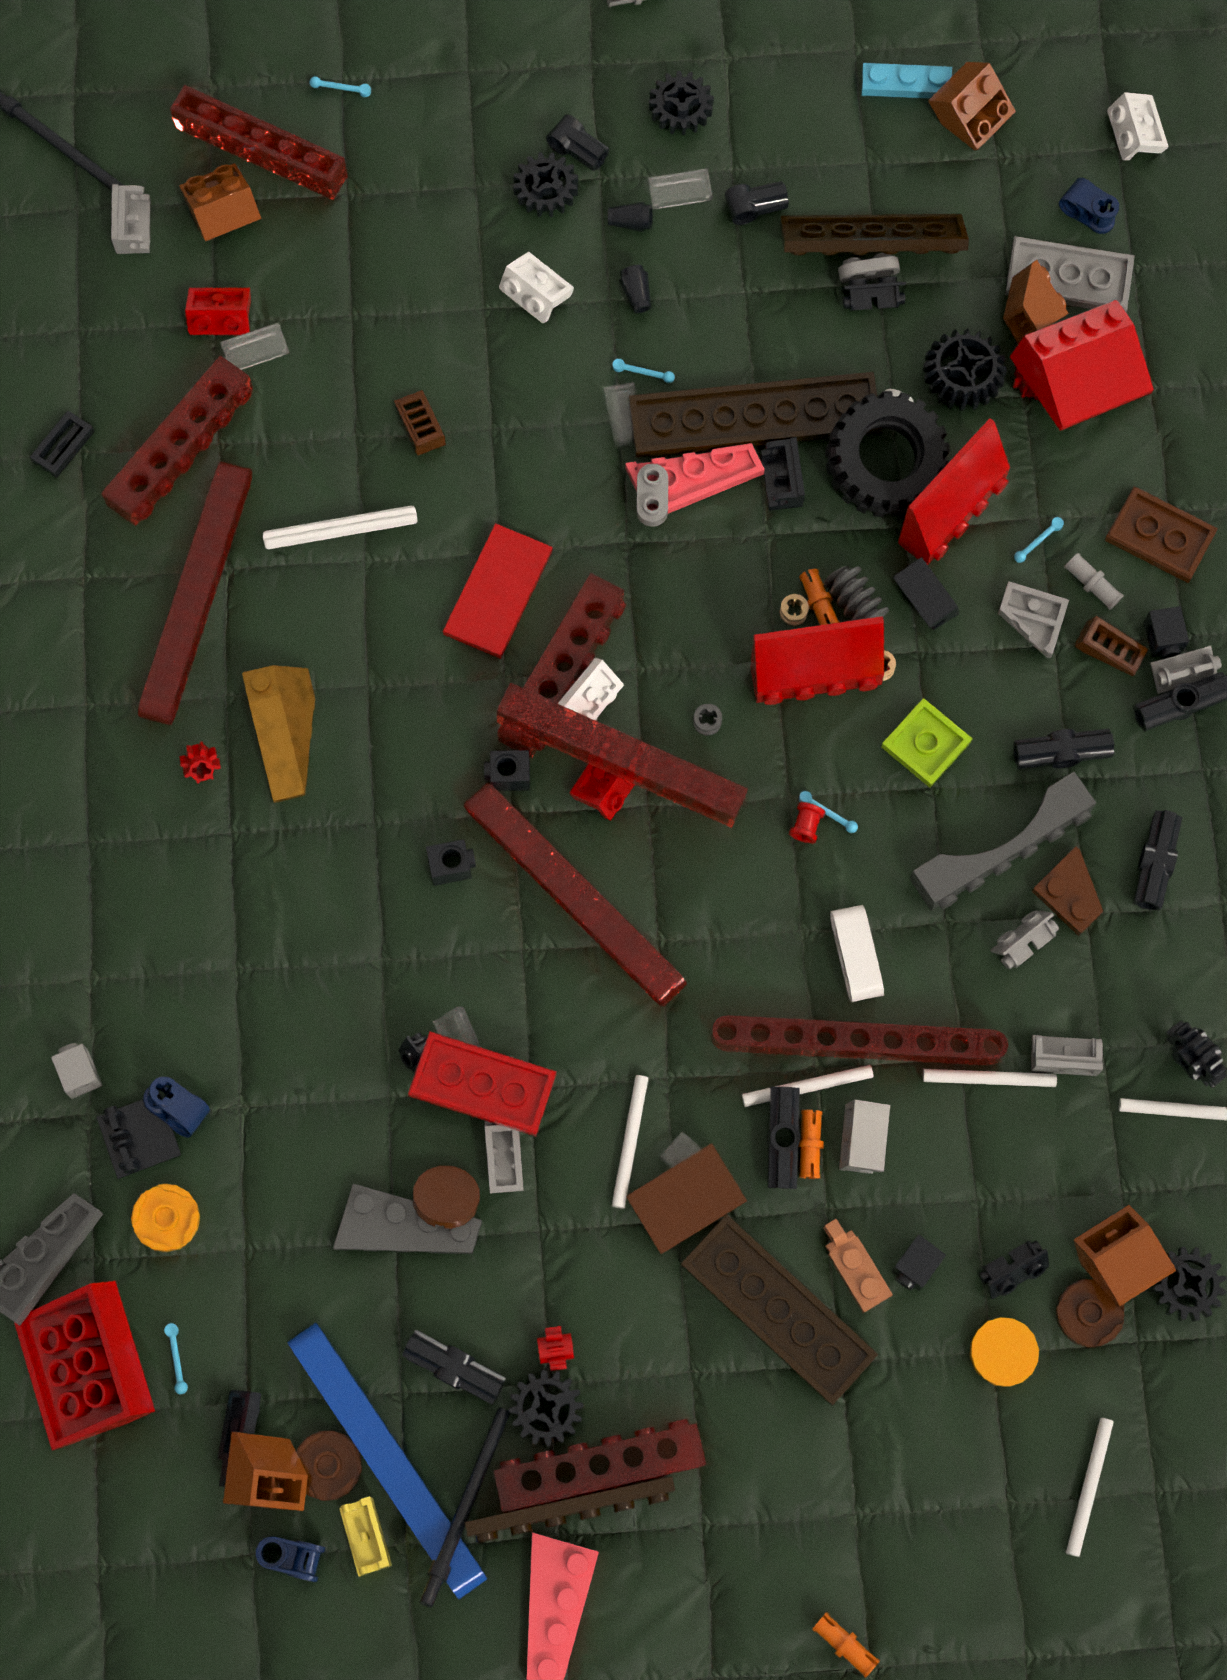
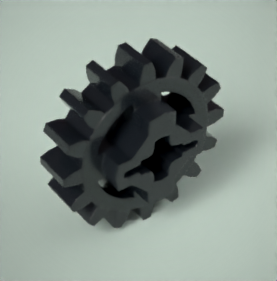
(681, 103)
(545, 184)
(1196, 1054)
(1196, 1294)
(531, 1415)

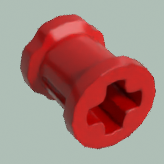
(807, 822)

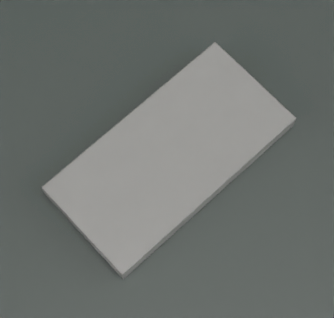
(1078, 273)

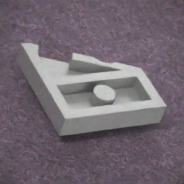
(1034, 615)

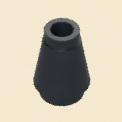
(631, 216)
(636, 287)

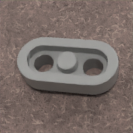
(880, 266)
(652, 493)

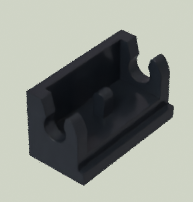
(783, 474)
(926, 594)

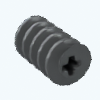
(852, 594)

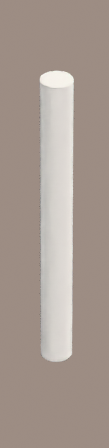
(989, 1077)
(812, 1084)
(1172, 1109)
(629, 1142)
(1089, 1487)

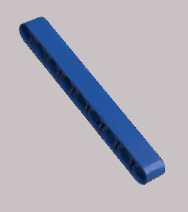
(383, 1455)

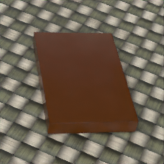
(1161, 534)
(686, 1198)

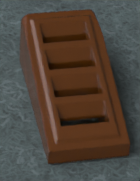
(430, 441)
(1106, 655)

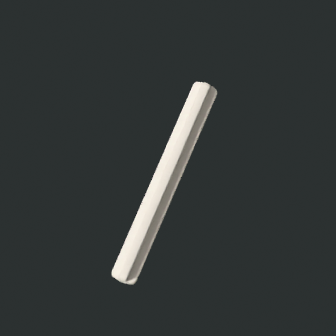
(340, 527)

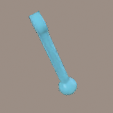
(364, 89)
(619, 366)
(1056, 525)
(851, 826)
(172, 1331)

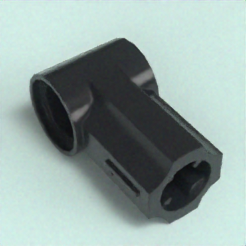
(571, 139)
(748, 202)

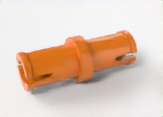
(819, 599)
(810, 1144)
(846, 1645)

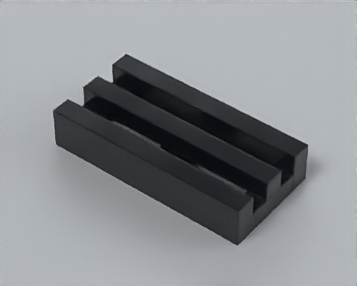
(70, 452)

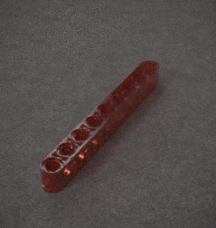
(195, 593)
(575, 895)
(873, 1032)

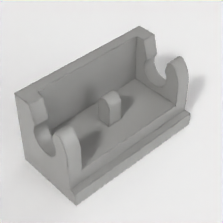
(130, 219)
(1066, 1055)
(864, 1137)

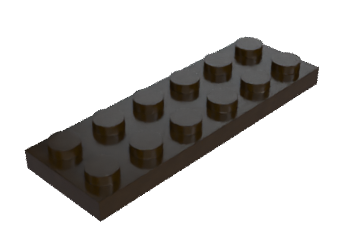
(874, 233)
(779, 1310)
(556, 1513)

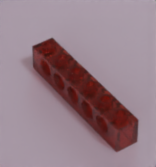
(259, 142)
(219, 379)
(594, 595)
(516, 1497)

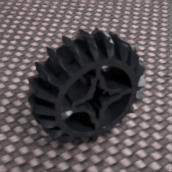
(975, 357)

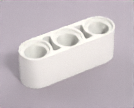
(856, 953)

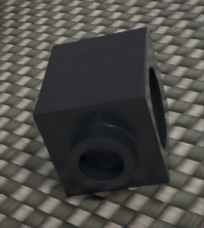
(1166, 632)
(518, 780)
(439, 853)
(917, 1264)

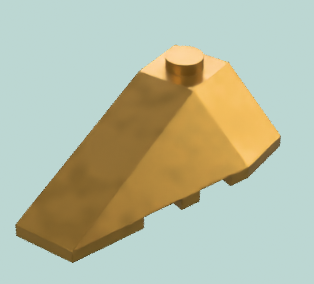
(283, 717)

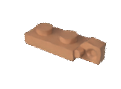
(856, 1267)

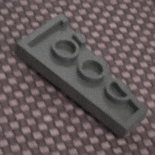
(390, 1223)
(41, 1256)

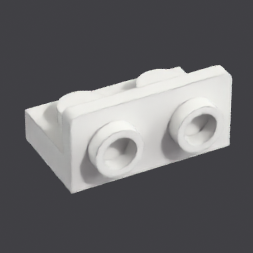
(1136, 125)
(534, 286)
(592, 690)

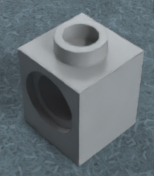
(76, 1070)

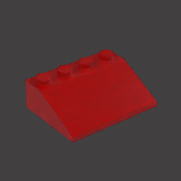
(1084, 364)
(956, 495)
(818, 660)
(84, 1364)

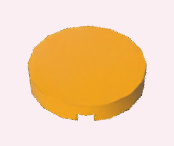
(165, 1217)
(1004, 1352)

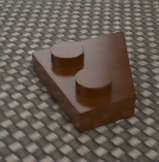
(1070, 893)

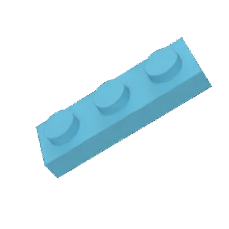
(903, 80)

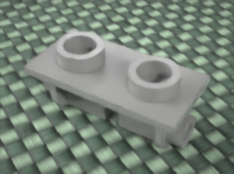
(1184, 668)
(1014, 943)

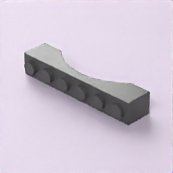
(949, 875)

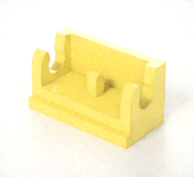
(365, 1536)

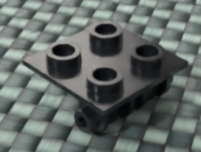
(136, 1138)

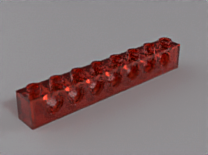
(621, 755)

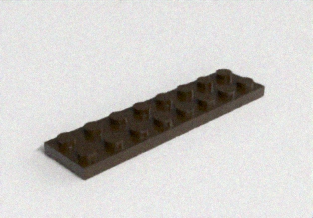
(744, 413)

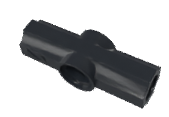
(1166, 708)
(1063, 748)
(1157, 860)
(781, 1160)
(454, 1367)

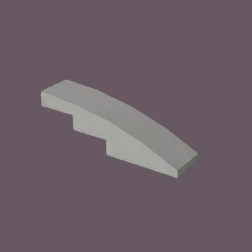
(503, 1158)

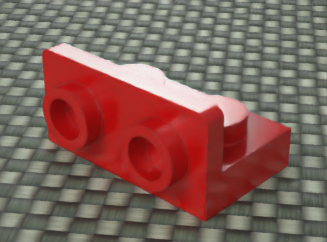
(218, 311)
(601, 791)

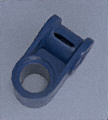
(1088, 203)
(178, 1108)
(293, 1558)

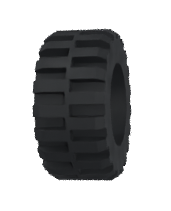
(895, 414)

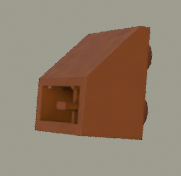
(972, 104)
(220, 201)
(1032, 302)
(1123, 1255)
(264, 1473)

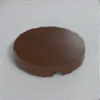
(446, 1196)
(1089, 1314)
(331, 1464)

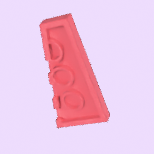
(702, 475)
(556, 1603)

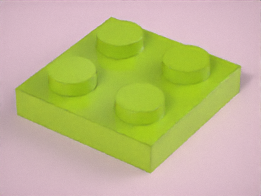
(926, 742)

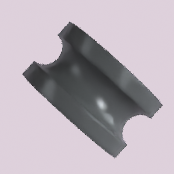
(709, 710)

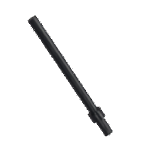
(13, 108)
(439, 1568)

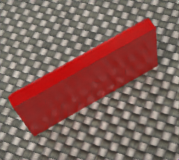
(498, 591)
(482, 1083)

